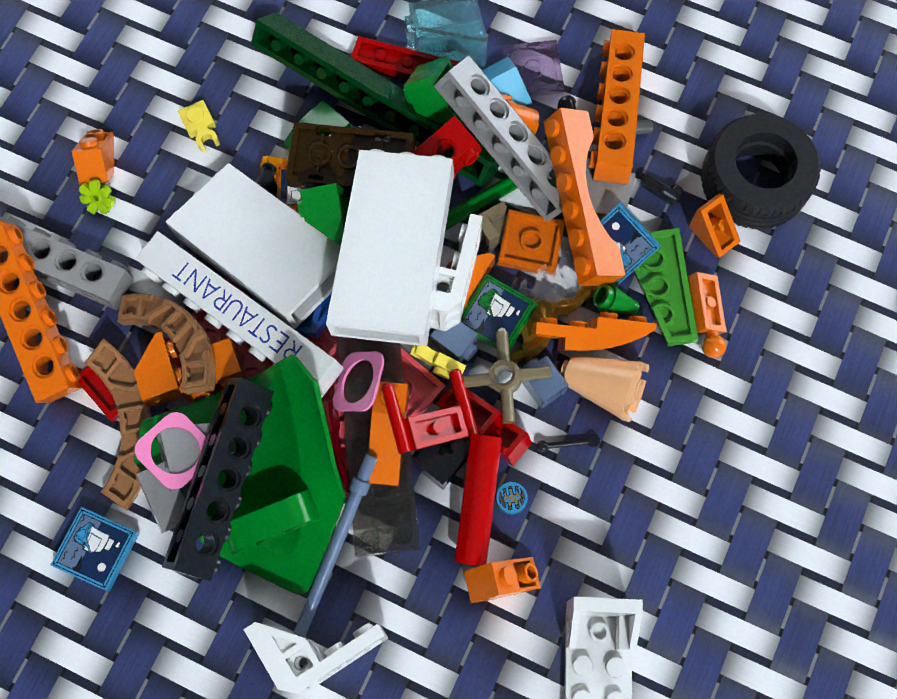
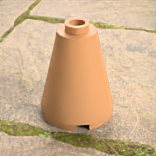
(607, 382)

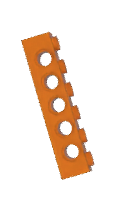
(619, 107)
(23, 330)

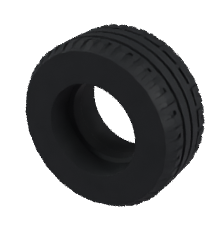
(779, 143)

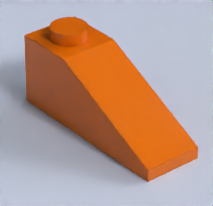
(382, 440)

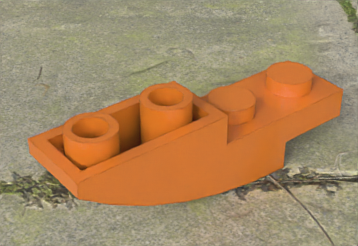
(603, 332)

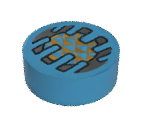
(511, 498)

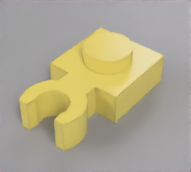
(199, 123)
(441, 363)

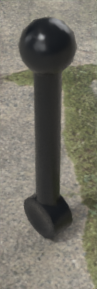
(592, 441)

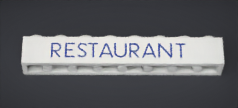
(233, 309)

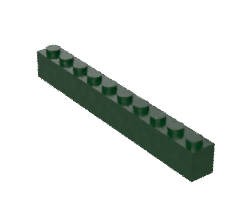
(355, 85)

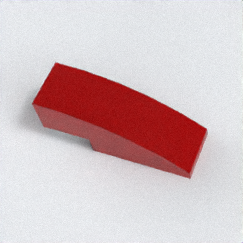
(490, 423)

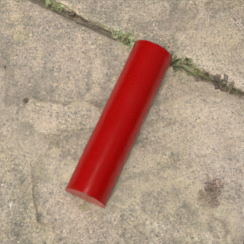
(478, 500)

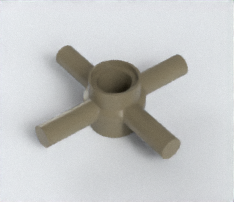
(518, 375)

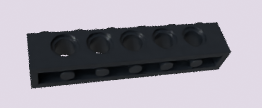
(204, 488)

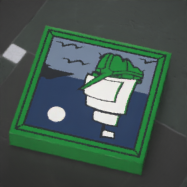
(497, 309)

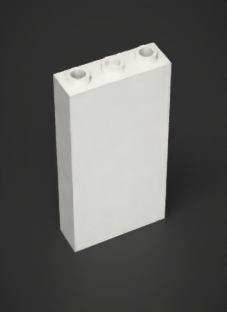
(258, 245)
(391, 248)

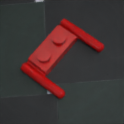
(432, 427)

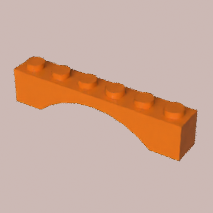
(593, 251)

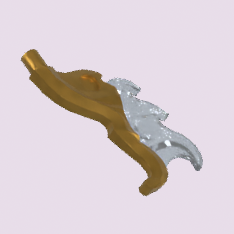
(556, 296)

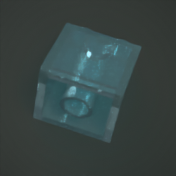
(447, 29)

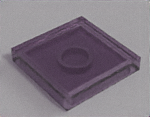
(538, 66)

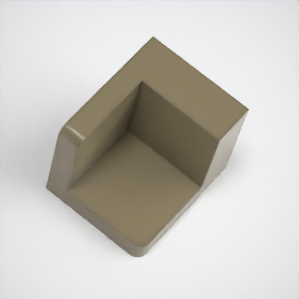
(493, 226)

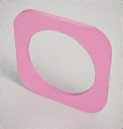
(377, 361)
(143, 449)

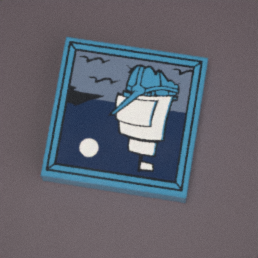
(631, 237)
(95, 549)

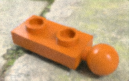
(708, 312)

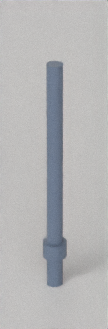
(359, 487)

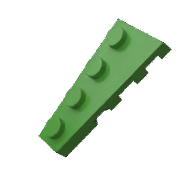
(667, 289)

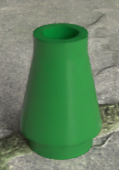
(613, 300)

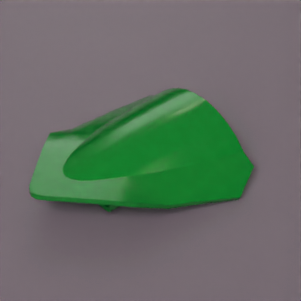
(293, 485)

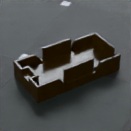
(336, 156)

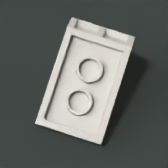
(451, 298)
(600, 647)
(283, 652)

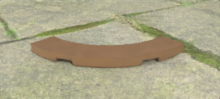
(182, 328)
(120, 380)

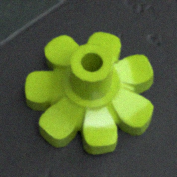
(97, 196)

